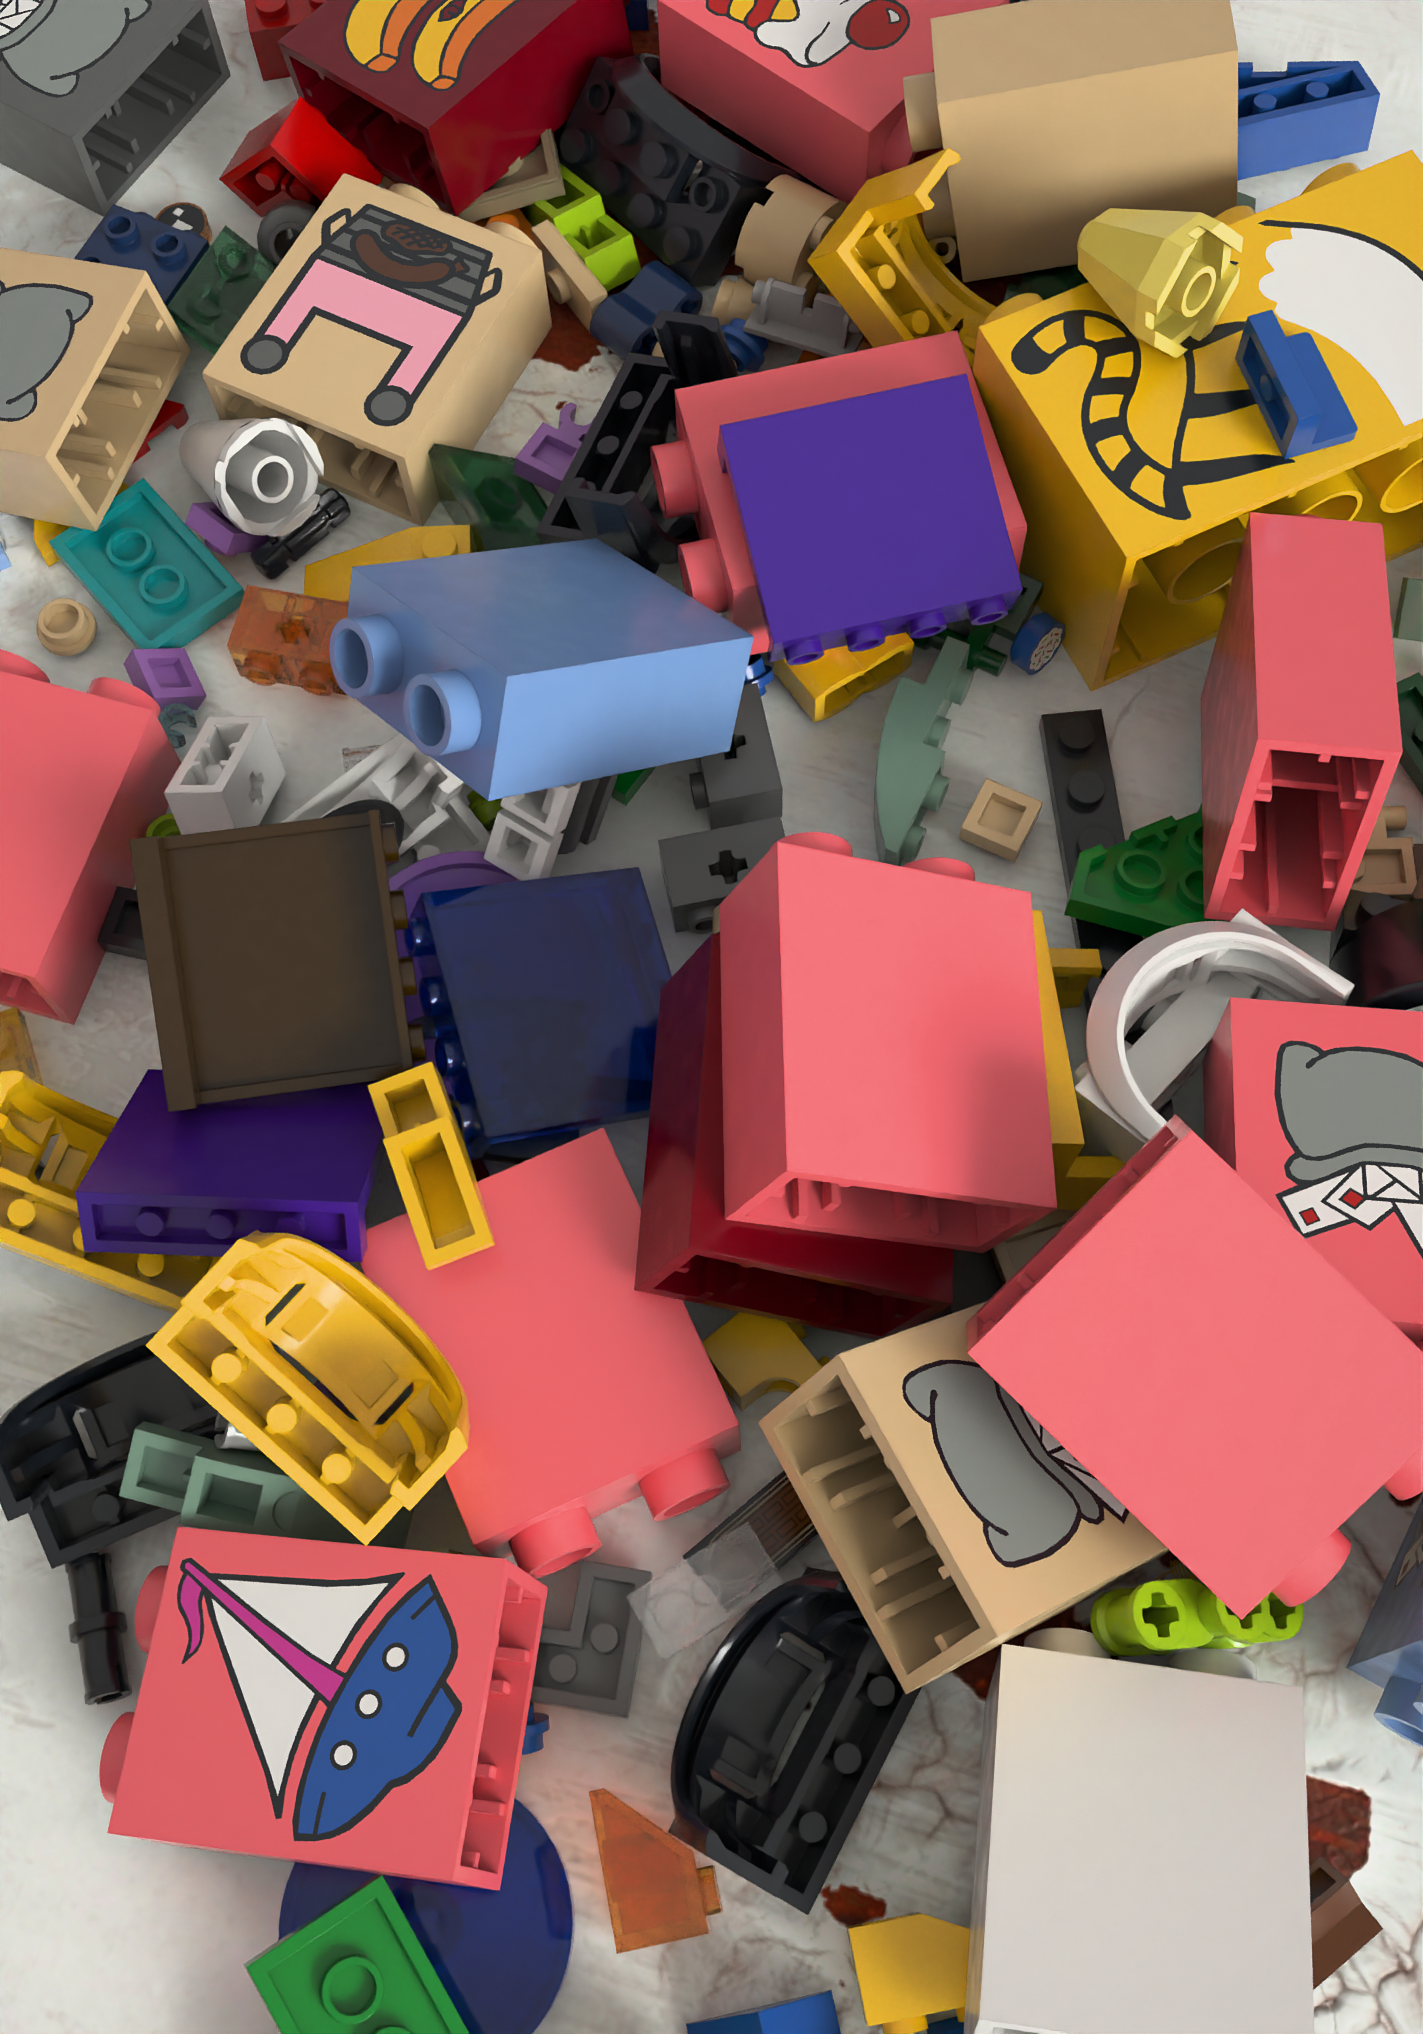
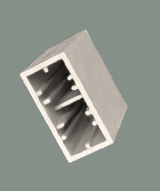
(1139, 1847)

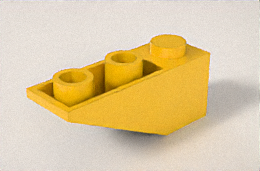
(909, 1970)

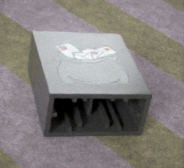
(101, 88)

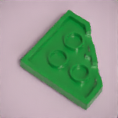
(1144, 881)

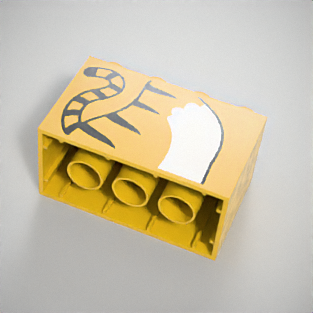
(1152, 462)

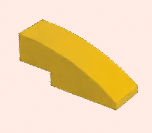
(431, 1165)

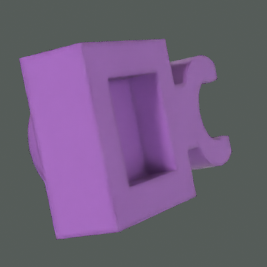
(551, 451)

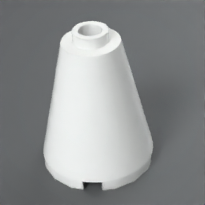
(256, 470)

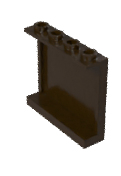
(276, 958)

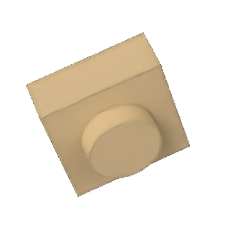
(1000, 820)

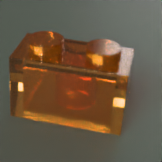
(650, 1878)

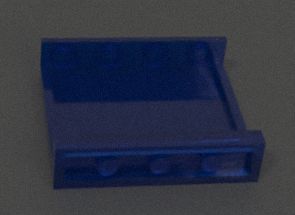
(541, 1001)

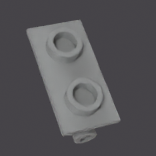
(784, 319)

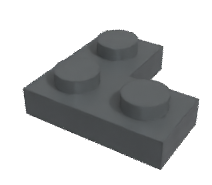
(598, 1657)

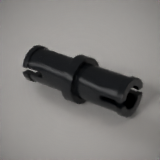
(98, 1629)

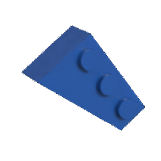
(1302, 114)

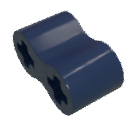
(626, 318)

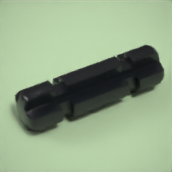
(272, 557)

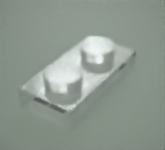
(704, 1591)

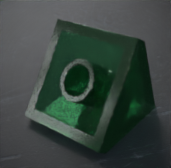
(487, 495)

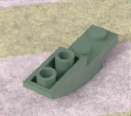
(911, 753)
(233, 1490)

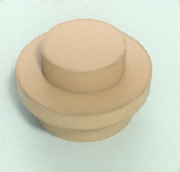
(66, 627)

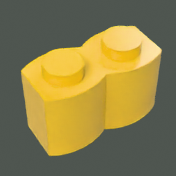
(843, 676)

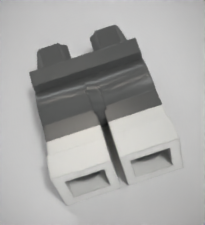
(547, 824)

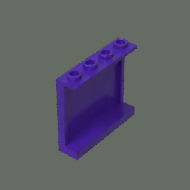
(870, 519)
(233, 1168)

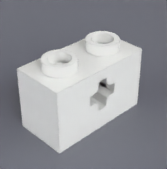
(226, 776)

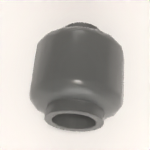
(273, 229)

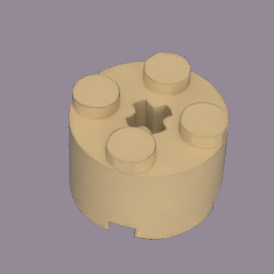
(785, 234)

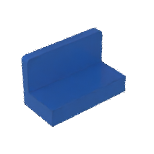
(1292, 388)

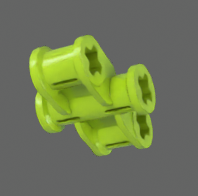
(1183, 1615)

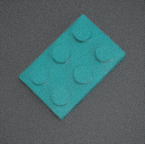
(149, 571)

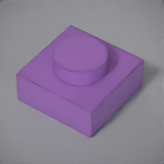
(219, 532)
(165, 676)

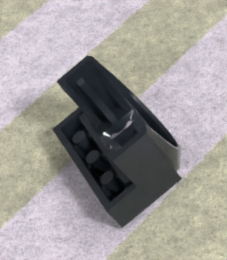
(639, 153)
(638, 412)
(46, 1464)
(744, 1718)

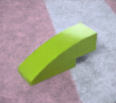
(587, 228)

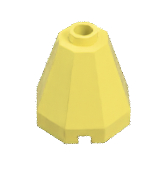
(1161, 271)

